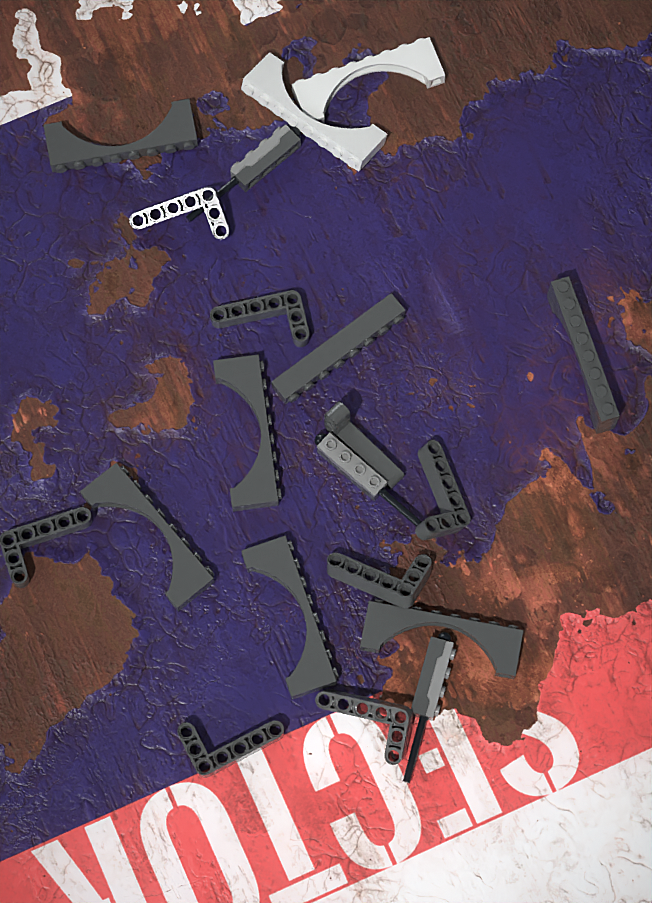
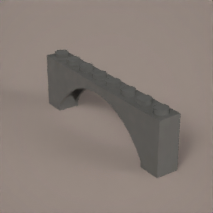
(71, 152)
(566, 307)
(259, 485)
(117, 490)
(276, 562)
(497, 642)

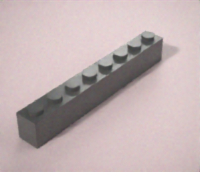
(338, 349)

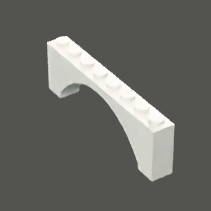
(415, 60)
(351, 145)

